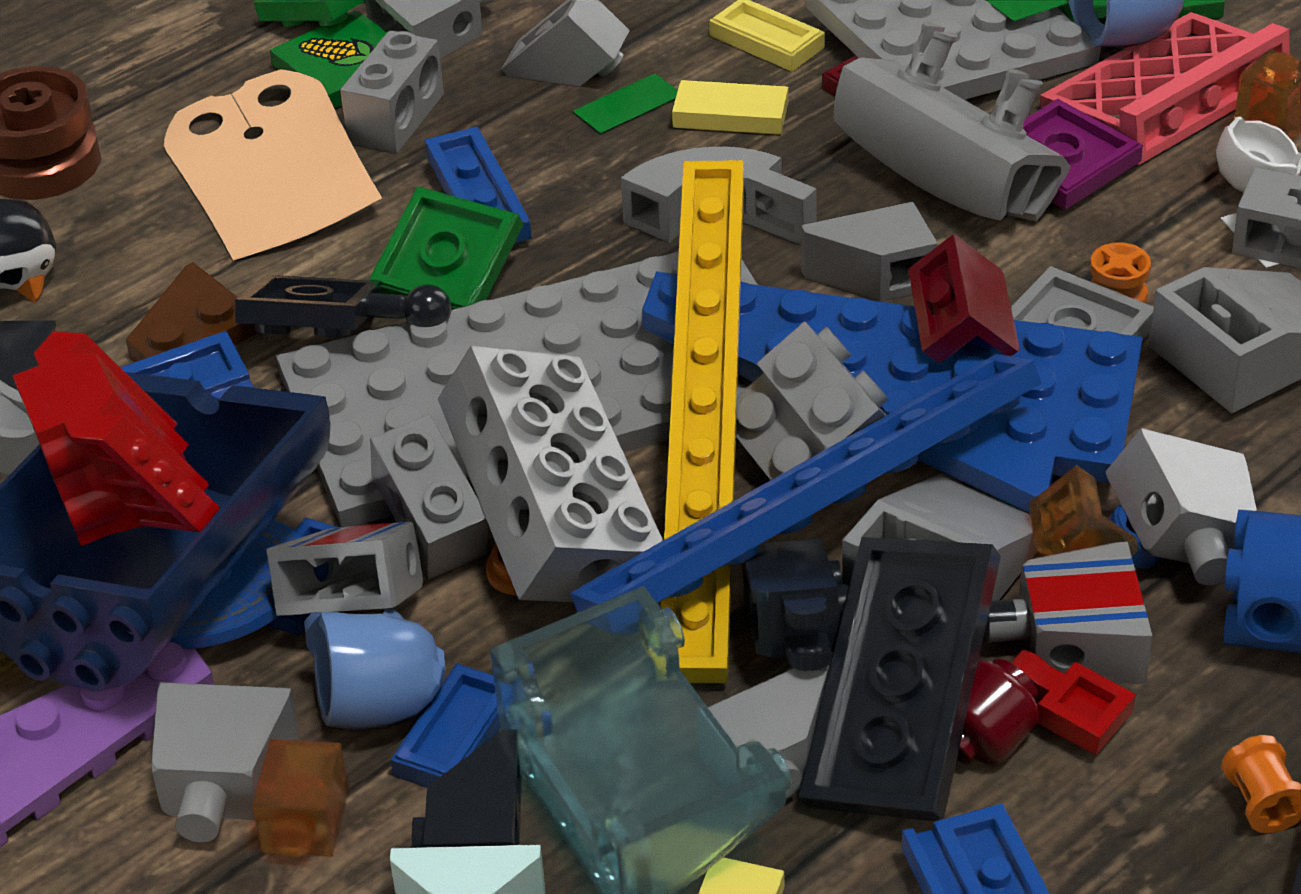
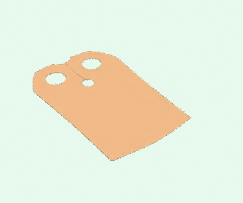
(276, 185)

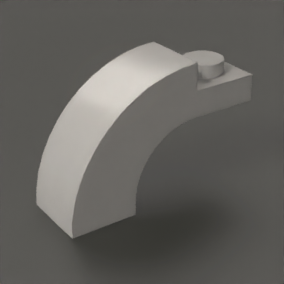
(770, 199)

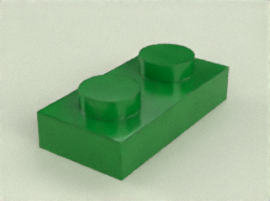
(300, 11)

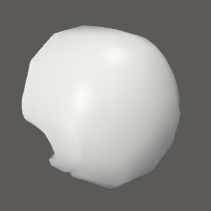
(1254, 145)

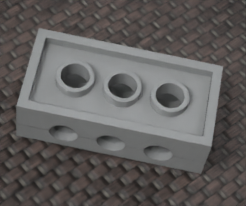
(545, 469)

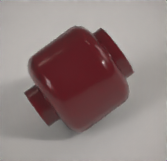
(999, 712)

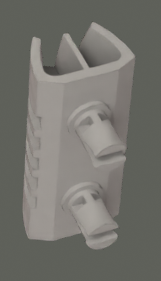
(943, 140)

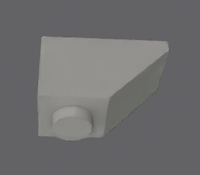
(569, 45)
(778, 715)

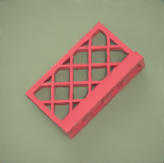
(1175, 102)

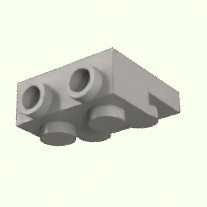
(804, 401)

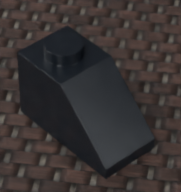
(475, 799)

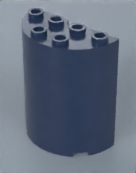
(112, 605)

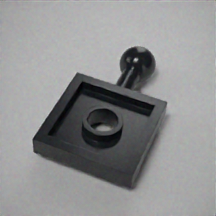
(334, 305)

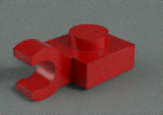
(1077, 702)

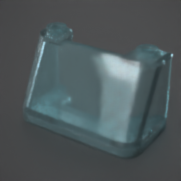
(630, 749)

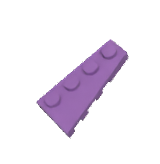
(79, 733)

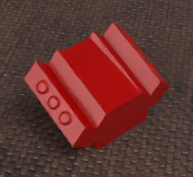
(109, 444)

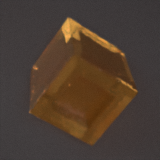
(1071, 519)

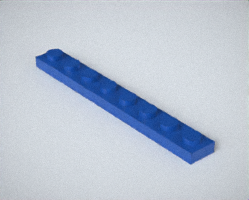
(830, 477)

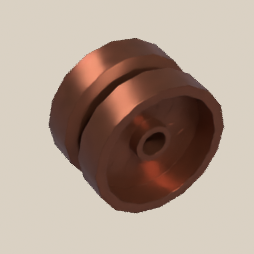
(45, 133)

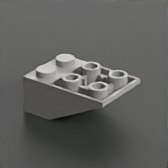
(1231, 332)
(948, 512)

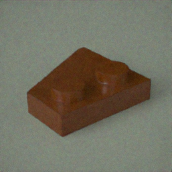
(187, 312)

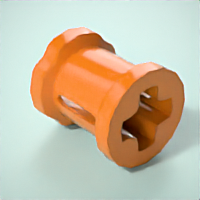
(1265, 783)

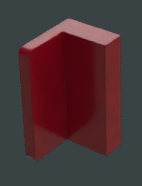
(958, 298)

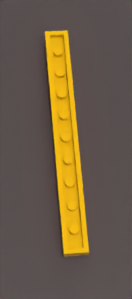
(705, 396)

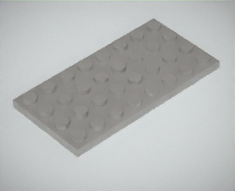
(401, 369)

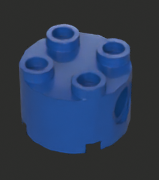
(1265, 582)

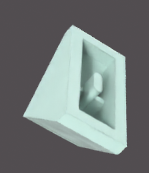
(468, 870)

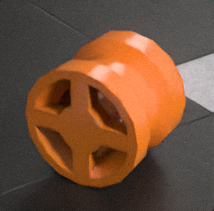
(1121, 269)

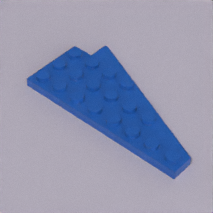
(1064, 422)

